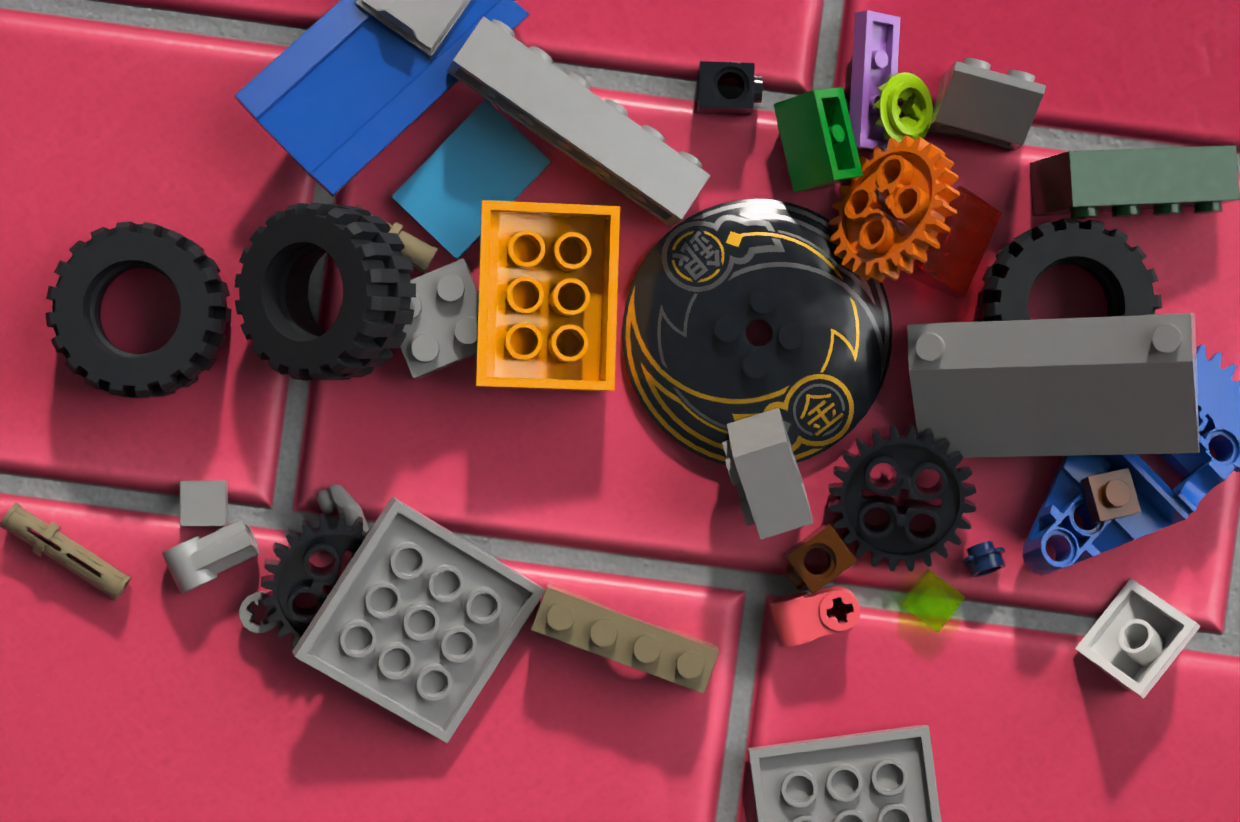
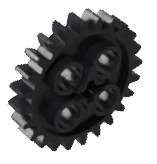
(894, 537)
(298, 575)

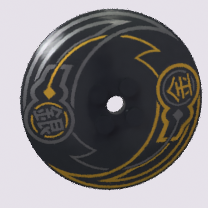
(692, 315)

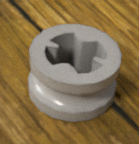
(246, 614)

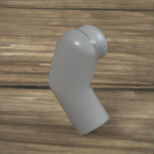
(339, 499)

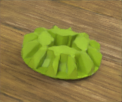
(916, 106)

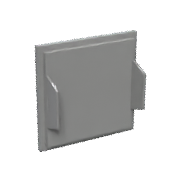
(417, 21)

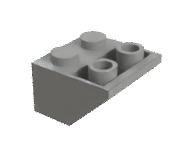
(986, 103)

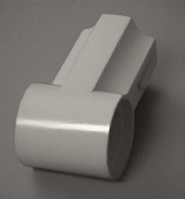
(202, 559)

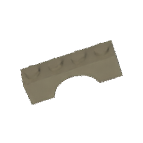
(625, 638)

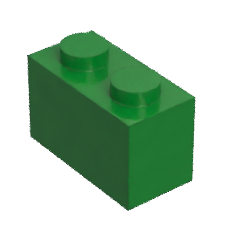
(818, 139)

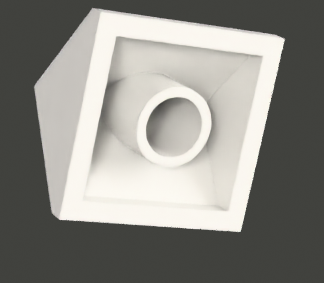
(1137, 638)

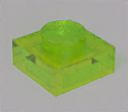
(932, 600)

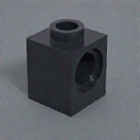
(712, 102)

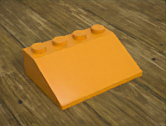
(547, 296)

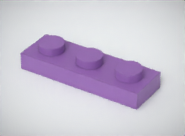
(872, 61)

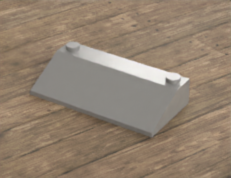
(1058, 385)

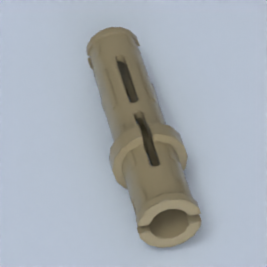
(20, 523)

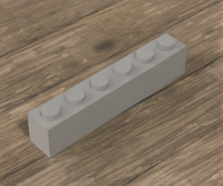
(578, 121)

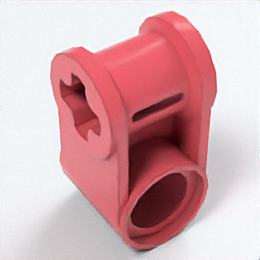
(804, 616)

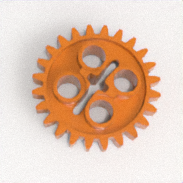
(918, 192)

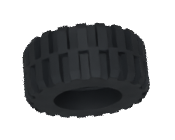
(1071, 242)
(277, 282)
(80, 296)

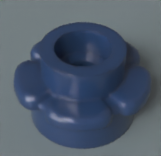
(984, 559)

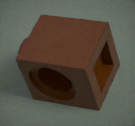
(838, 559)

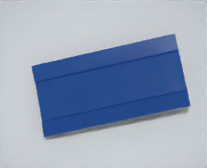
(355, 87)

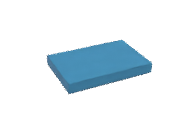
(475, 163)

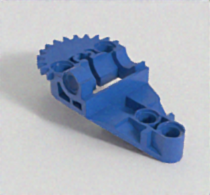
(1158, 502)

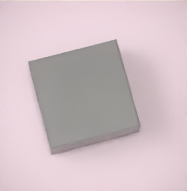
(204, 503)

